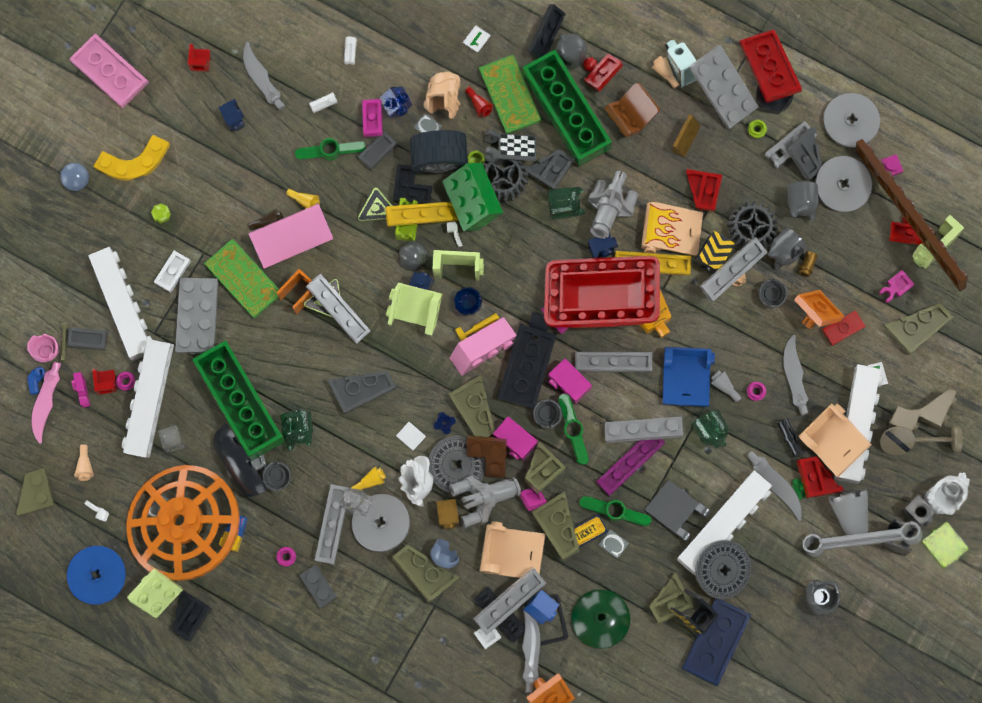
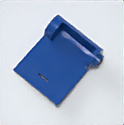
(687, 373)

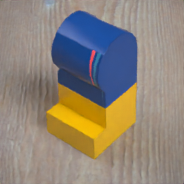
(242, 525)

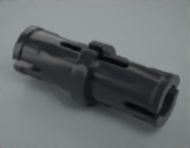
(790, 437)

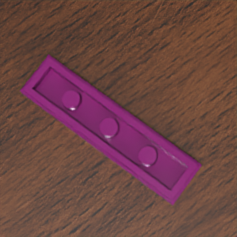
(628, 465)

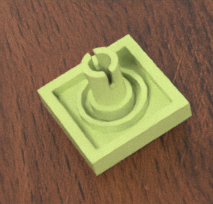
(155, 593)

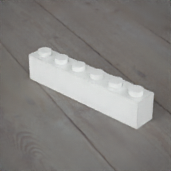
(120, 301)
(148, 398)
(861, 415)
(728, 518)

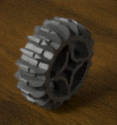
(508, 182)
(760, 226)

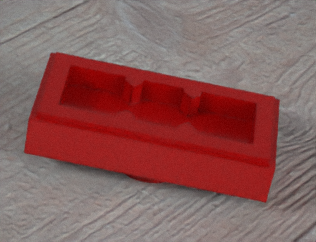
(841, 330)

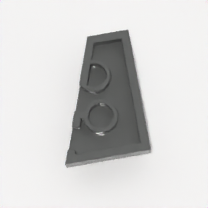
(361, 389)

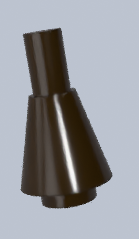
(269, 218)

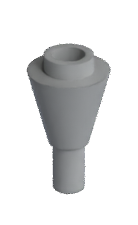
(723, 383)

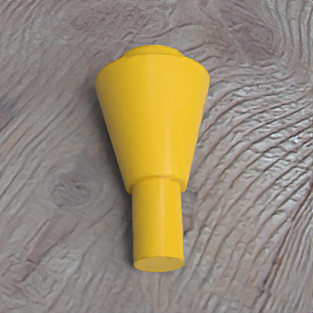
(304, 199)
(373, 478)

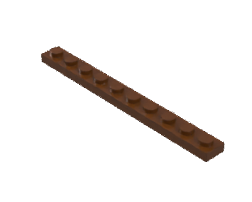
(915, 219)

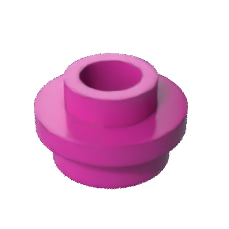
(125, 375)
(756, 385)
(286, 550)

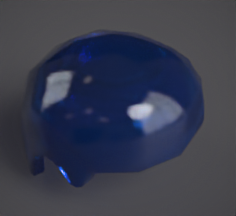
(468, 301)

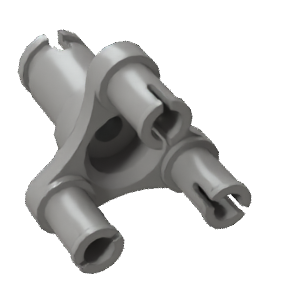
(610, 204)
(483, 497)

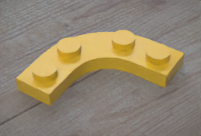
(138, 167)

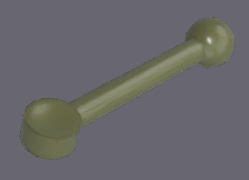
(64, 326)

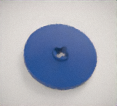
(81, 579)

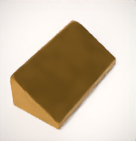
(686, 136)

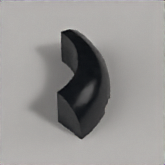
(235, 460)

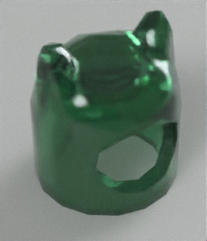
(565, 202)
(297, 428)
(712, 429)

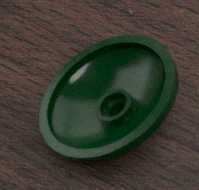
(600, 633)

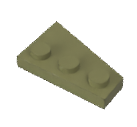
(423, 573)

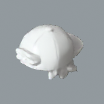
(416, 479)
(948, 494)

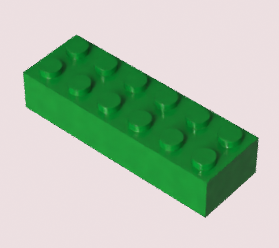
(567, 108)
(238, 400)

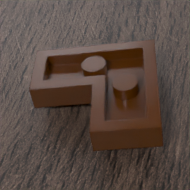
(493, 450)

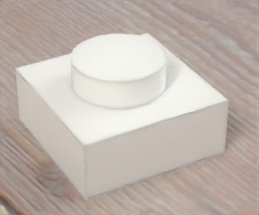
(487, 640)

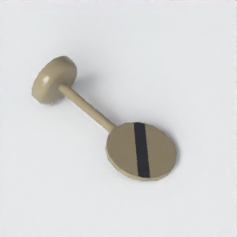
(901, 440)

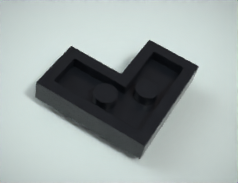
(406, 188)

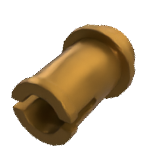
(808, 263)

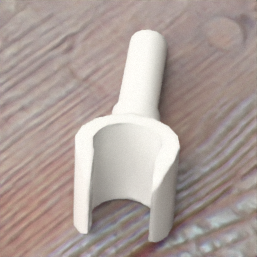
(452, 227)
(101, 513)

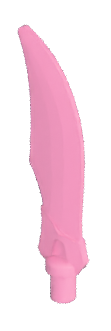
(44, 401)

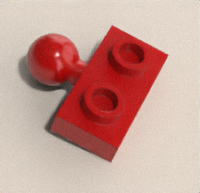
(601, 73)
(903, 233)

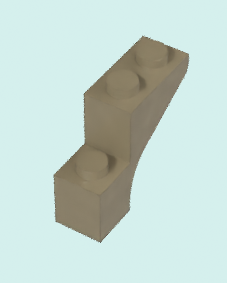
(932, 414)

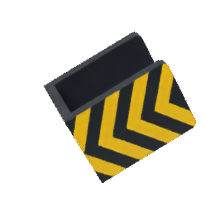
(713, 253)
(704, 609)

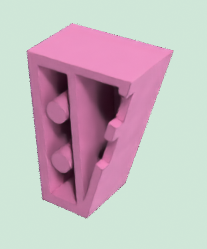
(482, 346)

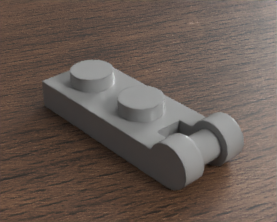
(784, 144)

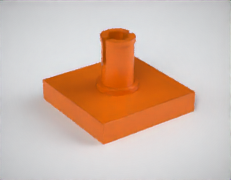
(819, 309)
(551, 691)

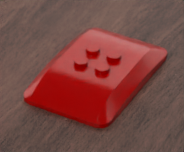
(602, 292)

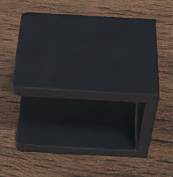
(902, 549)

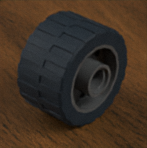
(438, 151)

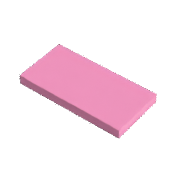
(109, 71)
(291, 236)

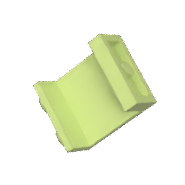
(457, 258)
(414, 306)

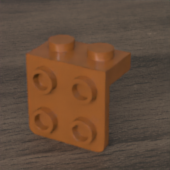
(633, 110)

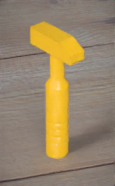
(479, 326)

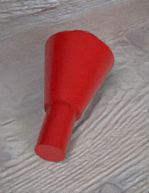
(482, 106)

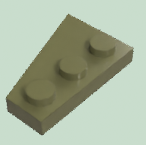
(919, 327)
(473, 407)
(557, 524)

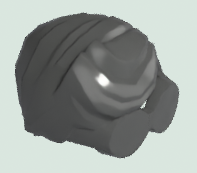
(821, 598)

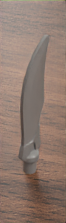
(260, 77)
(794, 376)
(779, 484)
(531, 650)

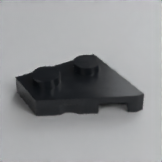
(189, 615)

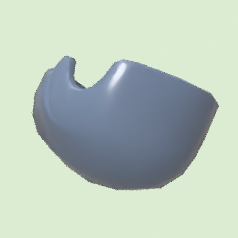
(74, 177)
(443, 556)

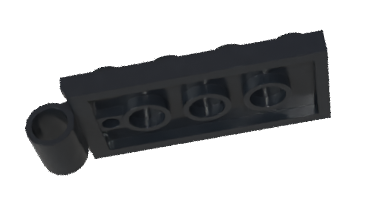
(528, 363)

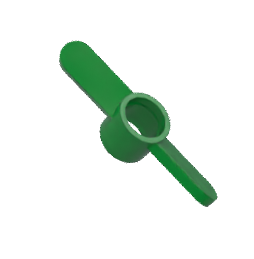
(317, 151)
(577, 441)
(602, 507)

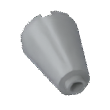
(851, 511)

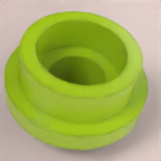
(760, 124)

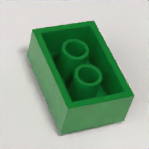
(472, 196)

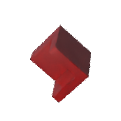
(198, 59)
(104, 381)

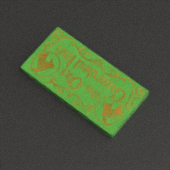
(509, 94)
(243, 278)

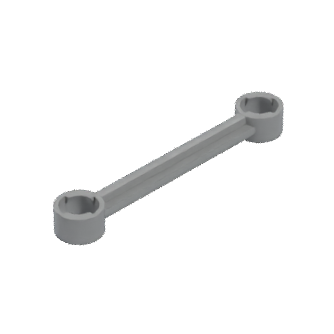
(862, 539)

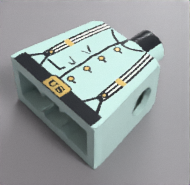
(680, 60)

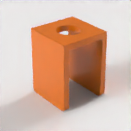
(288, 286)

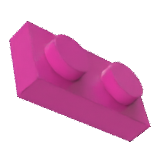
(372, 118)

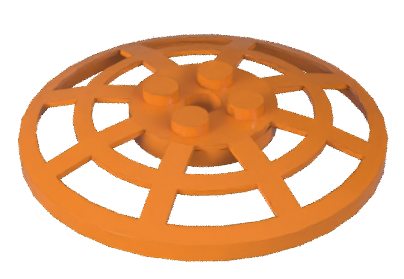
(192, 524)

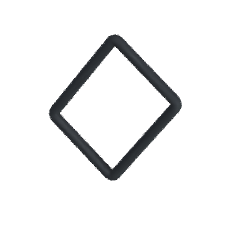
(565, 637)

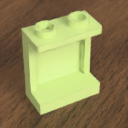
(950, 230)

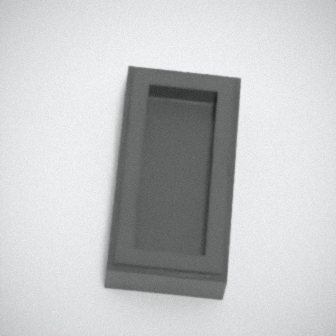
(377, 150)
(87, 339)

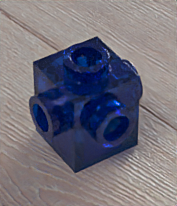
(396, 101)

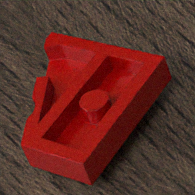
(705, 189)
(816, 478)

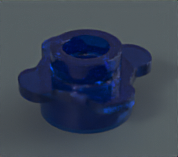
(442, 417)

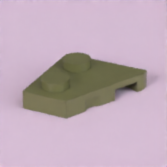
(543, 469)
(35, 493)
(670, 596)

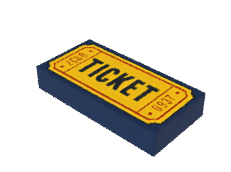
(590, 530)

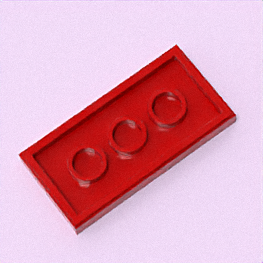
(770, 66)

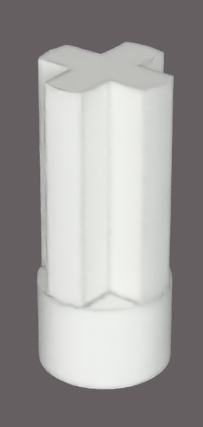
(350, 47)
(323, 102)

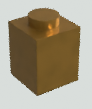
(447, 514)

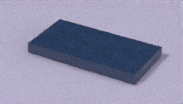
(715, 648)

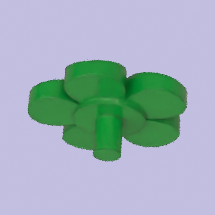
(798, 488)

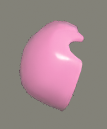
(43, 348)

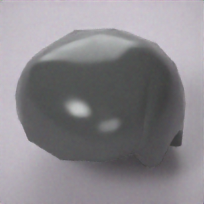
(412, 255)
(773, 293)
(547, 413)
(276, 476)

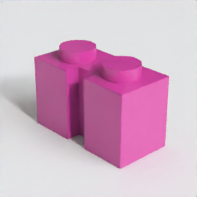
(569, 381)
(518, 440)

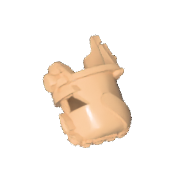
(446, 87)

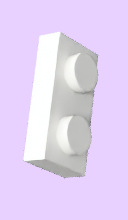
(172, 271)

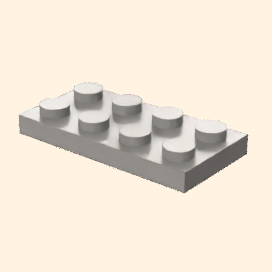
(723, 86)
(196, 315)

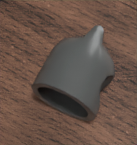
(572, 49)
(803, 199)
(786, 248)

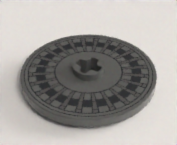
(441, 458)
(732, 579)

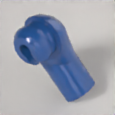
(34, 378)

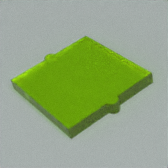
(945, 545)

